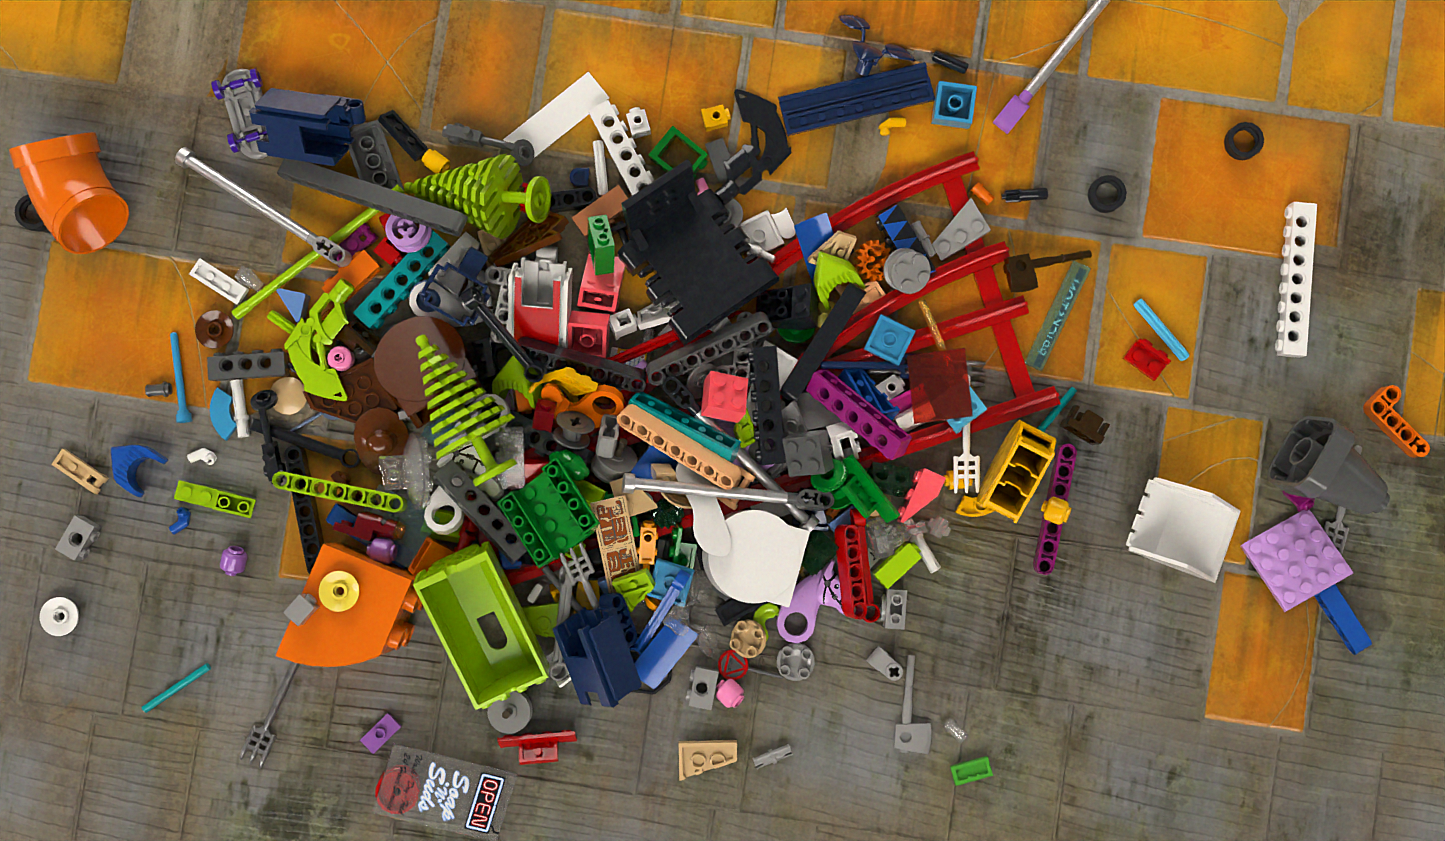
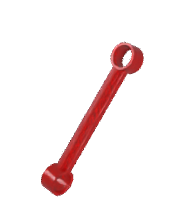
(644, 348)
(859, 521)

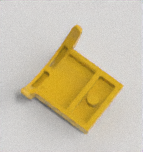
(569, 381)

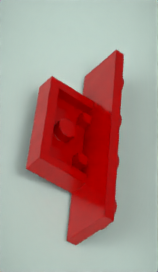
(539, 747)

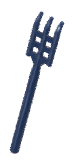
(868, 365)

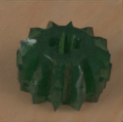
(667, 514)

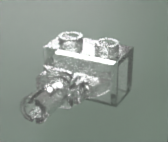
(884, 538)

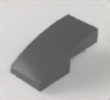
(718, 154)

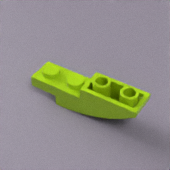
(215, 499)

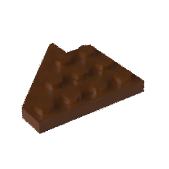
(529, 238)
(363, 394)

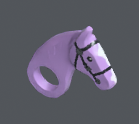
(807, 598)

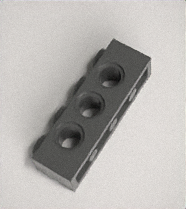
(218, 372)

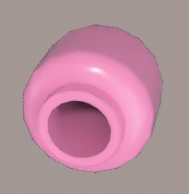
(335, 361)
(729, 693)

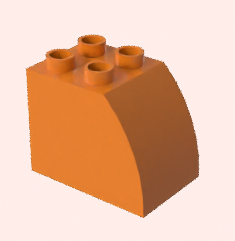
(365, 630)

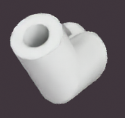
(203, 454)

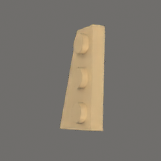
(705, 755)

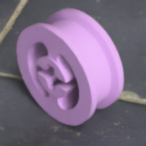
(412, 240)

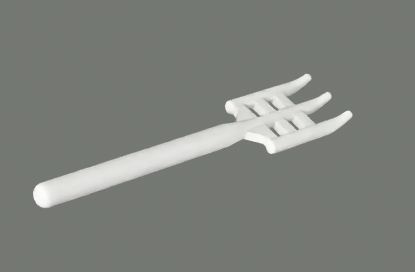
(966, 457)

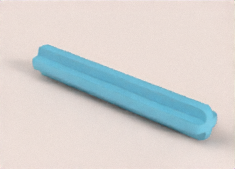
(1163, 332)

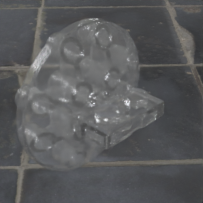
(409, 471)

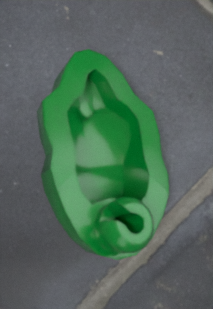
(572, 463)

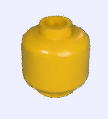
(1056, 510)

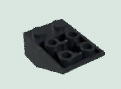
(790, 307)

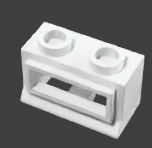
(840, 431)

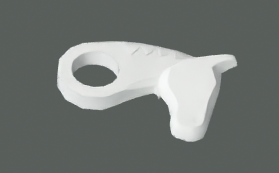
(440, 498)

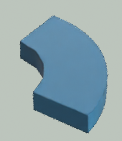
(221, 413)

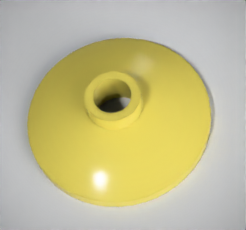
(329, 591)

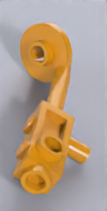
(647, 554)

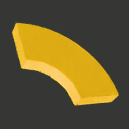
(970, 507)

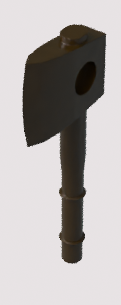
(1021, 268)

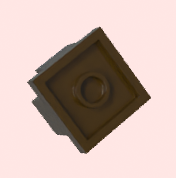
(1085, 425)

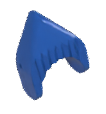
(125, 464)

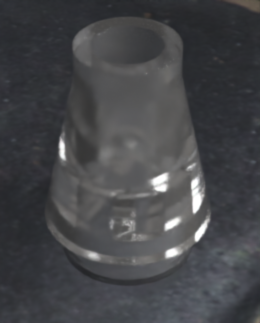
(248, 278)

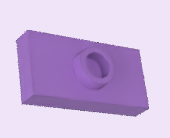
(381, 733)

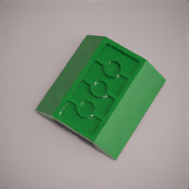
(549, 514)

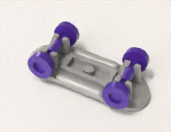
(241, 92)

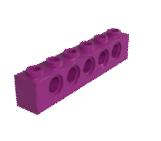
(858, 414)

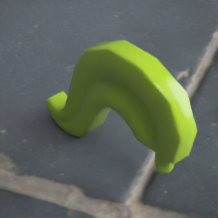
(765, 612)

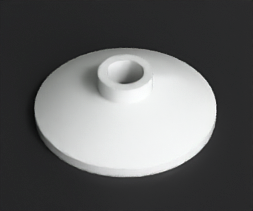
(51, 620)

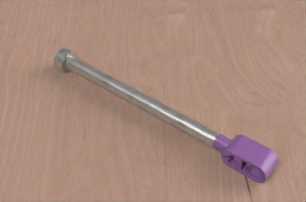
(1018, 104)

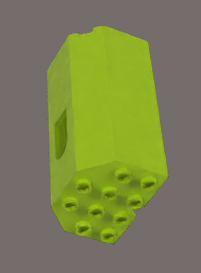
(457, 594)

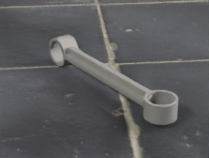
(563, 614)

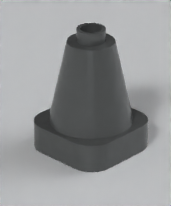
(1324, 465)

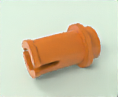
(983, 194)

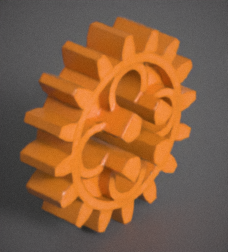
(875, 249)

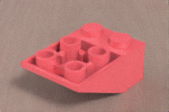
(601, 291)
(924, 490)

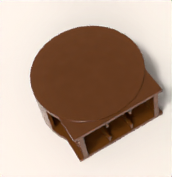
(399, 366)

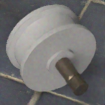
(614, 468)
(511, 714)

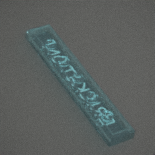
(1057, 315)

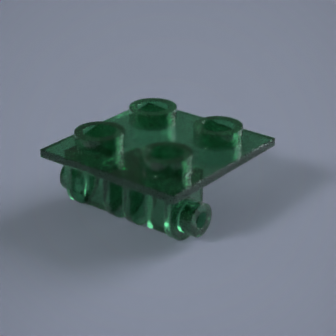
(818, 551)

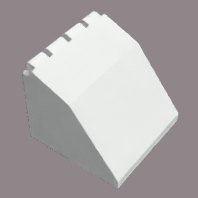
(1183, 528)

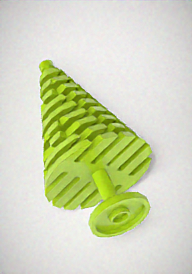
(487, 194)
(462, 414)

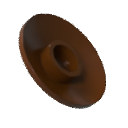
(205, 329)

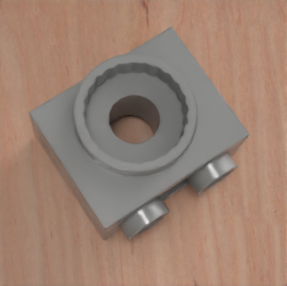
(893, 608)

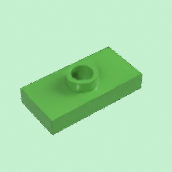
(971, 770)

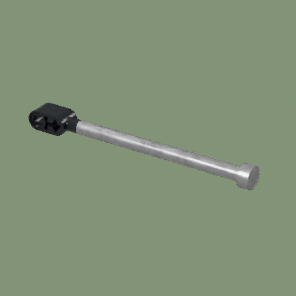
(808, 522)

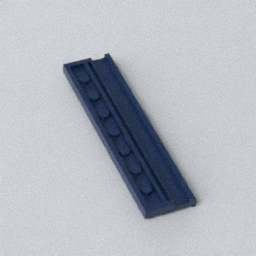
(856, 99)

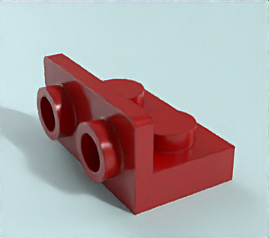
(1146, 358)

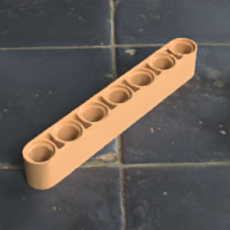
(679, 446)

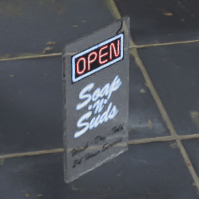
(444, 792)

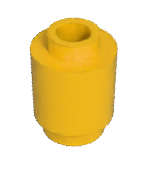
(435, 161)
(949, 480)

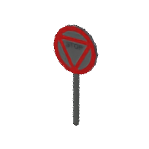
(735, 666)

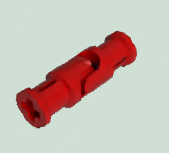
(466, 538)

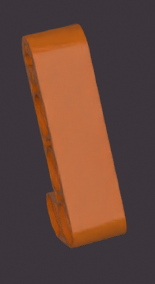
(1398, 423)

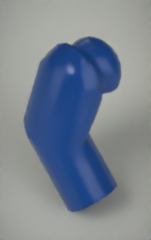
(183, 520)

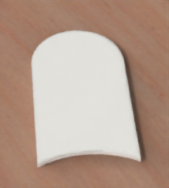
(784, 224)

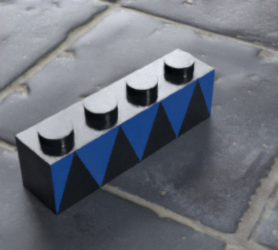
(898, 231)

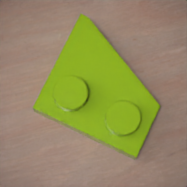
(634, 587)

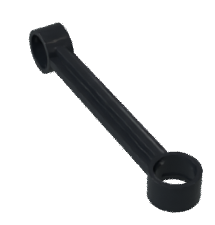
(473, 300)
(306, 442)

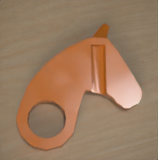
(586, 404)

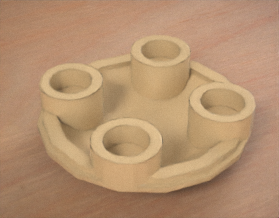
(289, 394)
(748, 638)

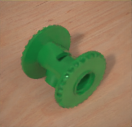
(832, 483)

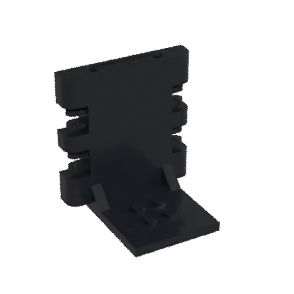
(691, 257)

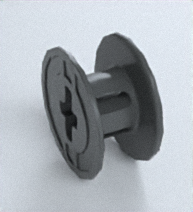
(573, 430)

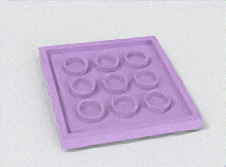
(1296, 559)

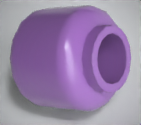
(382, 550)
(233, 560)

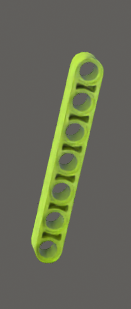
(331, 492)

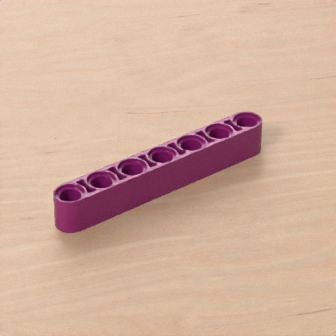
(1065, 483)

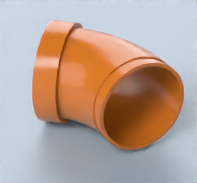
(72, 191)

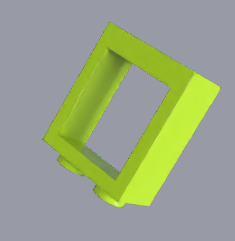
(897, 565)

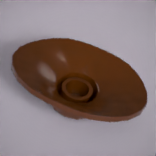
(379, 434)

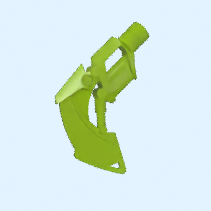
(319, 378)

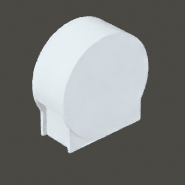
(761, 559)

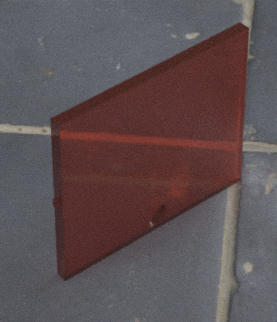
(939, 385)

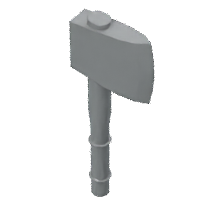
(908, 735)

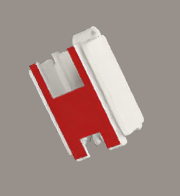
(540, 298)

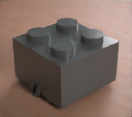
(808, 453)

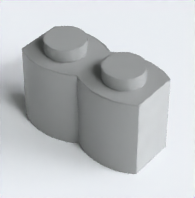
(607, 436)

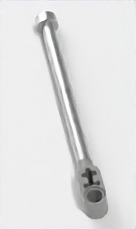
(186, 158)

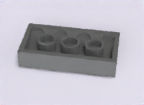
(373, 156)

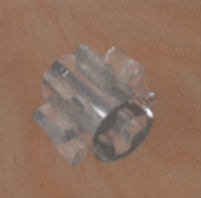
(938, 527)

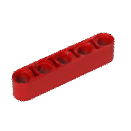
(853, 562)

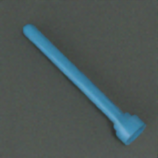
(183, 414)

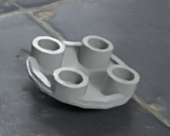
(795, 661)

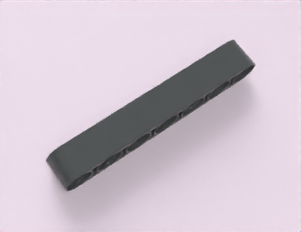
(713, 340)

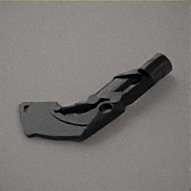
(760, 115)

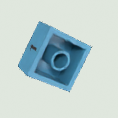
(954, 104)

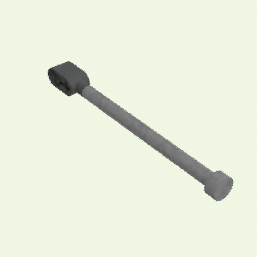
(631, 483)

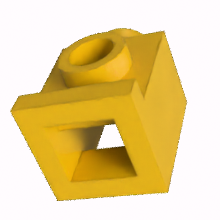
(710, 122)

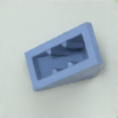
(295, 302)

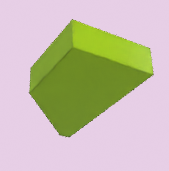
(744, 430)

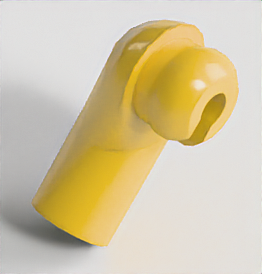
(889, 123)

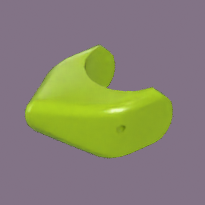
(831, 272)
(513, 378)

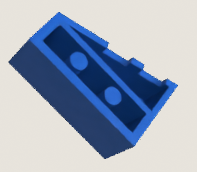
(863, 385)

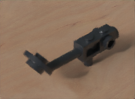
(262, 402)

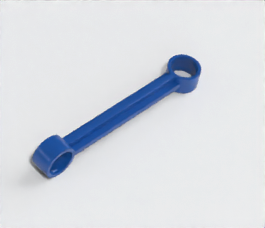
(661, 611)

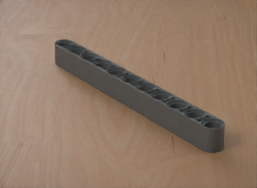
(373, 196)

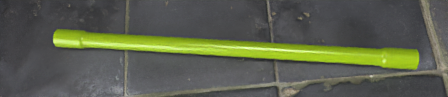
(245, 307)

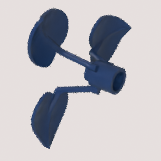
(868, 53)

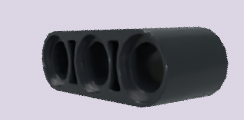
(578, 203)

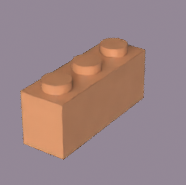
(607, 204)

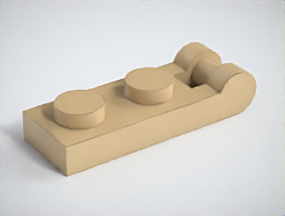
(79, 471)

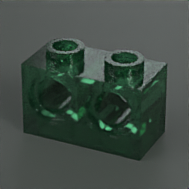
(890, 478)

